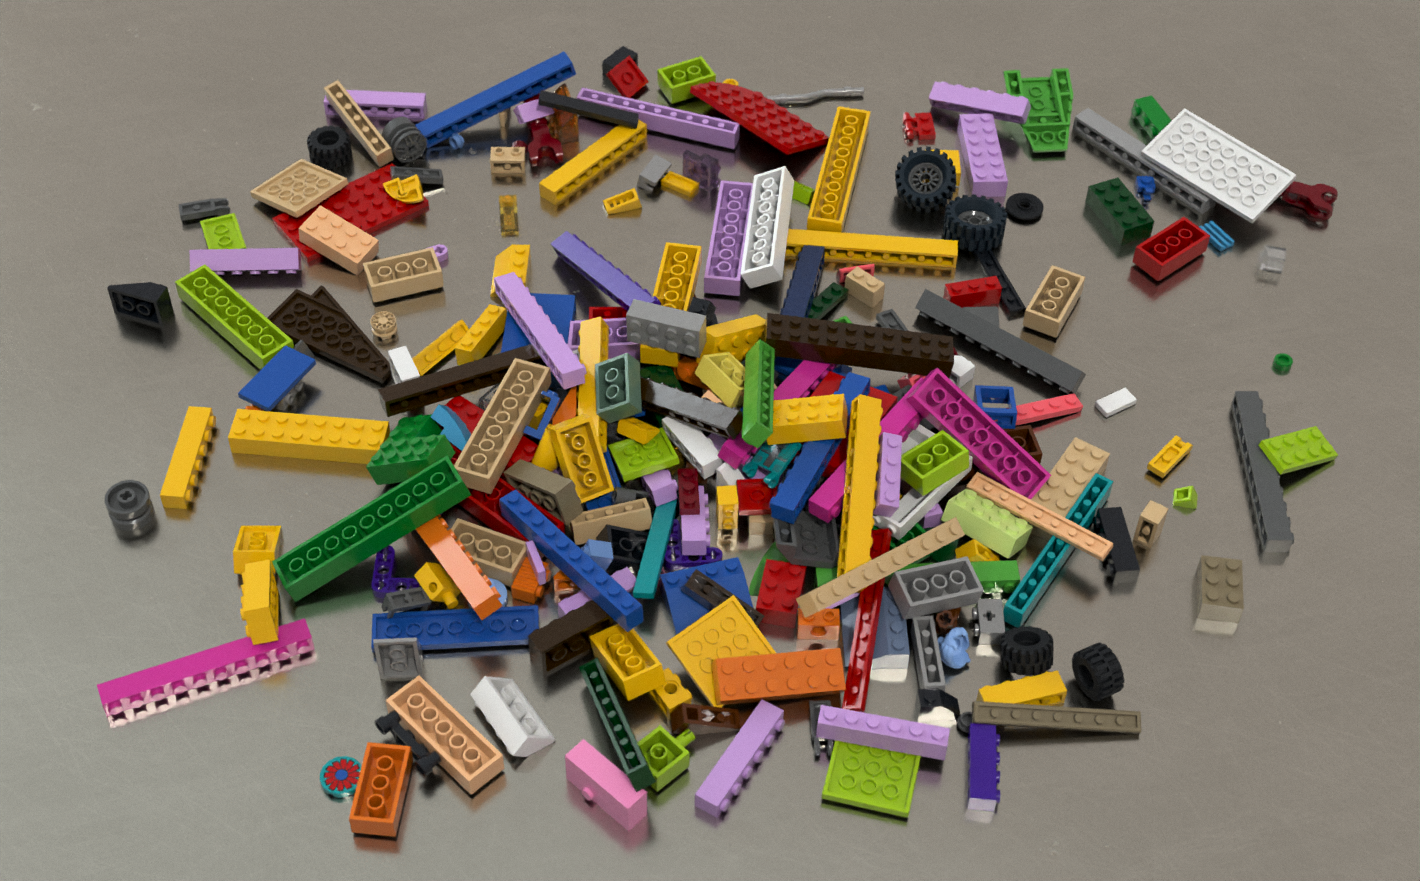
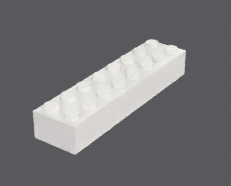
(767, 227)

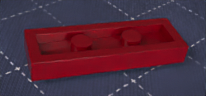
(688, 491)

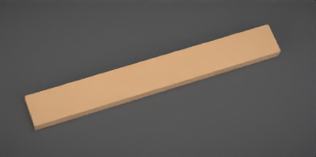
(1040, 516)

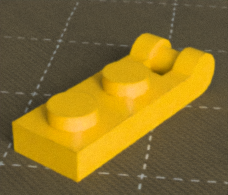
(1169, 456)

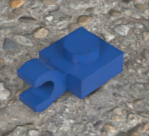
(1146, 185)

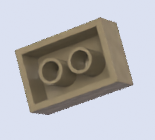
(1220, 589)

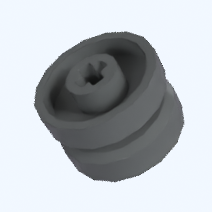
(129, 505)

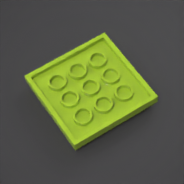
(871, 778)

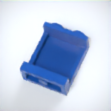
(554, 403)

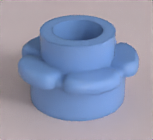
(456, 141)

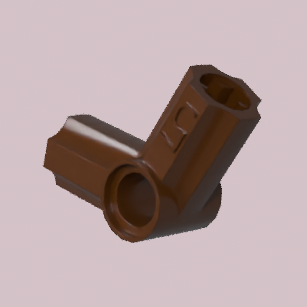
(947, 620)

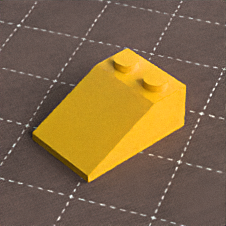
(256, 545)

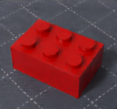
(778, 592)

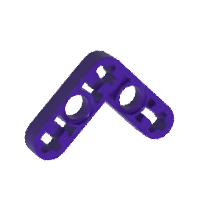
(682, 561)
(389, 582)

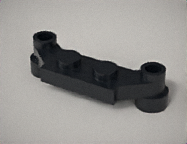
(423, 759)

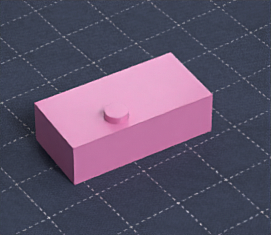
(605, 785)

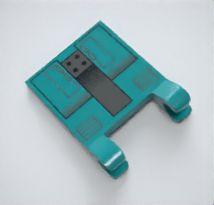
(773, 459)

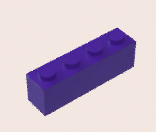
(982, 767)

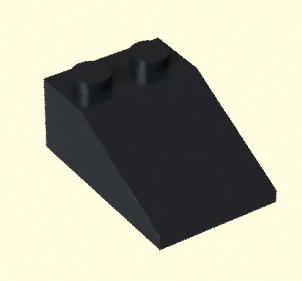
(142, 302)
(627, 547)

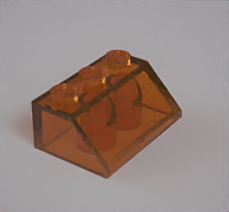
(564, 123)

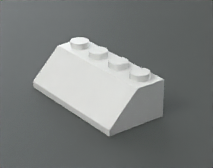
(511, 716)

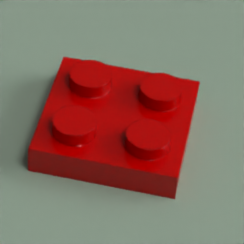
(627, 77)
(754, 496)

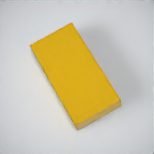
(680, 183)

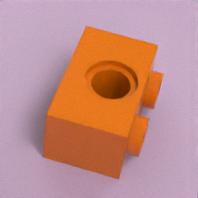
(819, 626)

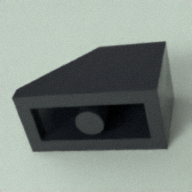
(936, 705)

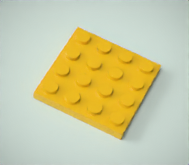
(718, 634)

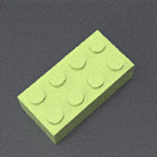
(988, 523)

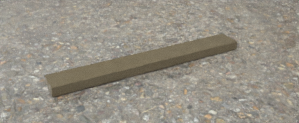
(1056, 717)

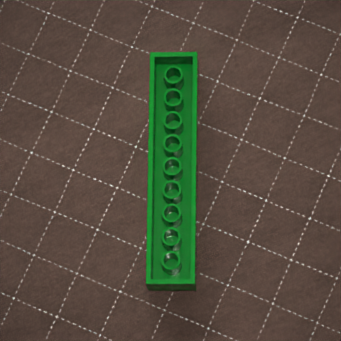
(370, 528)

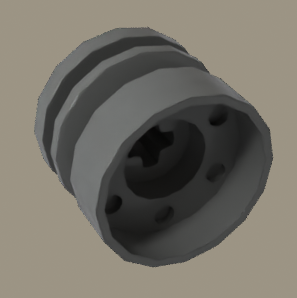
(404, 139)

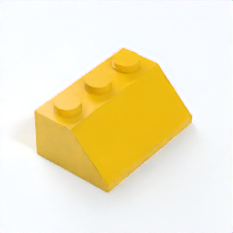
(513, 259)

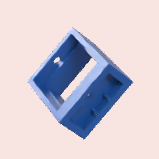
(1001, 394)

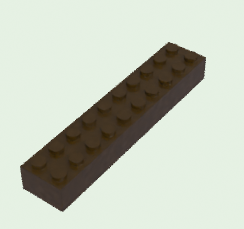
(858, 345)

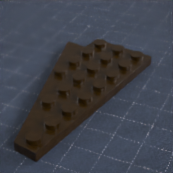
(329, 332)

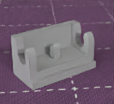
(653, 172)

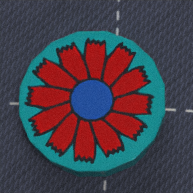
(340, 776)

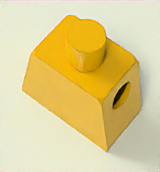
(438, 584)

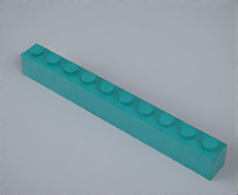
(1055, 553)

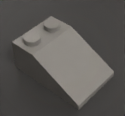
(399, 657)

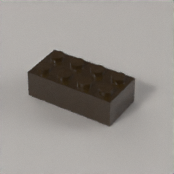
(566, 637)

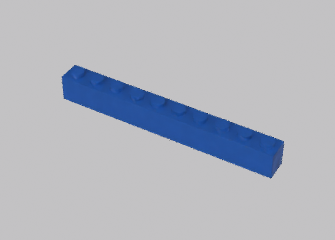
(496, 99)
(813, 460)
(572, 560)

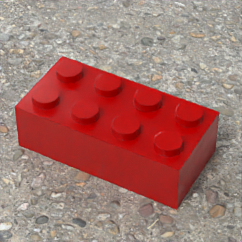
(1171, 248)

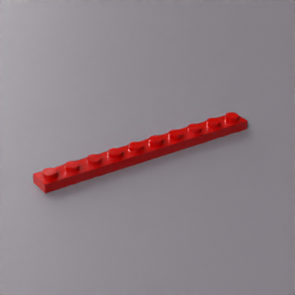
(865, 631)

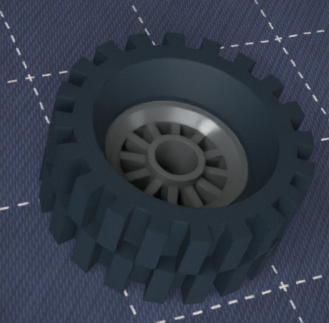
(942, 180)
(975, 222)

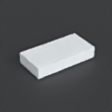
(1115, 402)

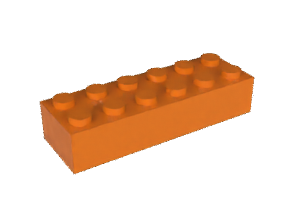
(778, 676)

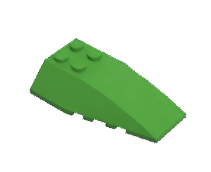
(1050, 108)

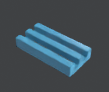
(1217, 235)

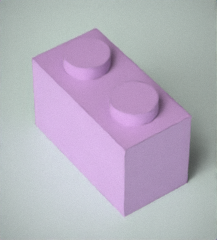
(660, 487)

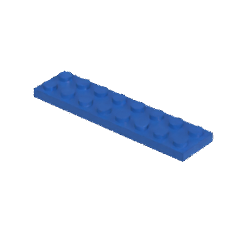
(459, 627)

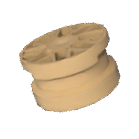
(383, 325)

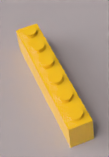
(187, 458)

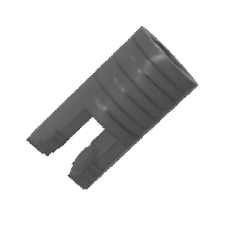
(623, 495)

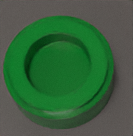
(1282, 362)

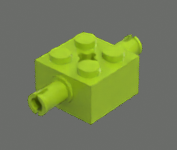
(666, 754)

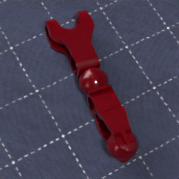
(542, 143)
(1311, 198)

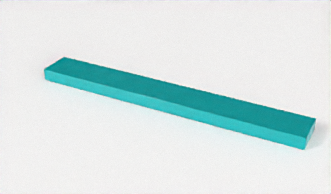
(655, 550)

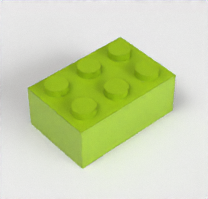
(678, 78)
(933, 462)

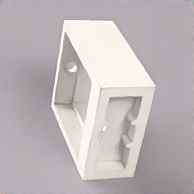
(402, 365)

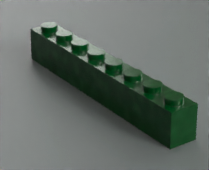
(617, 725)

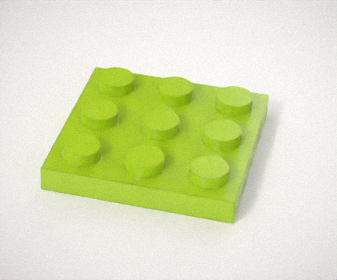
(642, 459)

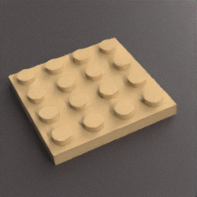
(299, 188)

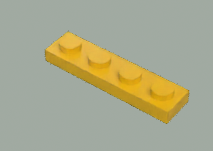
(440, 347)

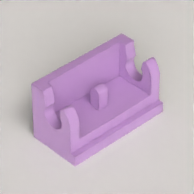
(531, 111)

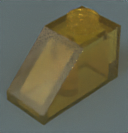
(508, 214)

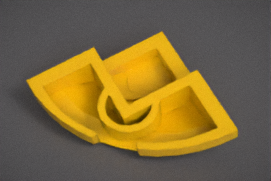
(405, 190)

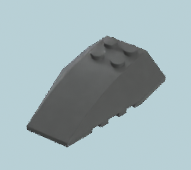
(809, 538)

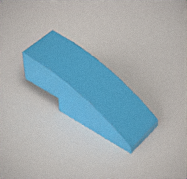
(454, 427)

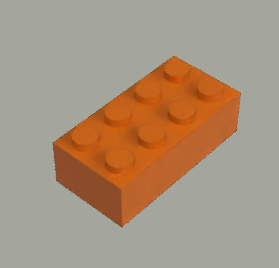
(381, 789)

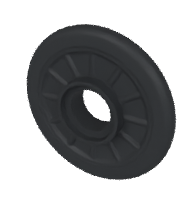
(1034, 204)

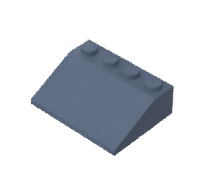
(891, 641)

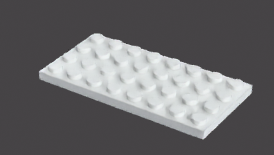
(1218, 165)

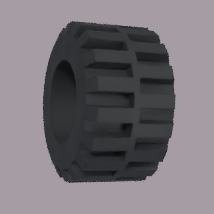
(329, 147)
(1026, 650)
(1097, 671)

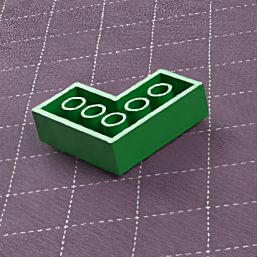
(409, 450)

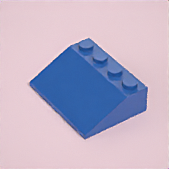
(684, 609)

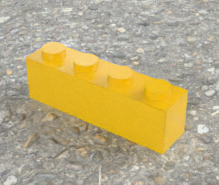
(481, 335)
(1036, 690)

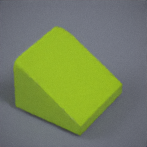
(1185, 497)

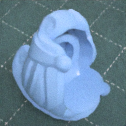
(953, 648)

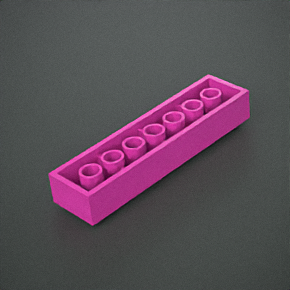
(987, 442)

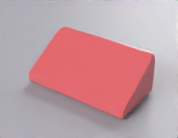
(841, 274)

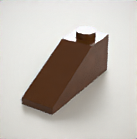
(704, 719)

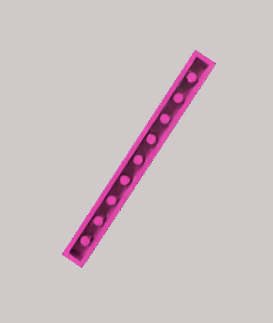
(796, 385)
(828, 499)
(202, 668)

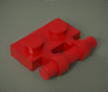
(924, 126)

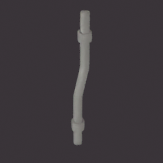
(846, 91)

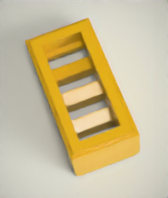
(631, 198)

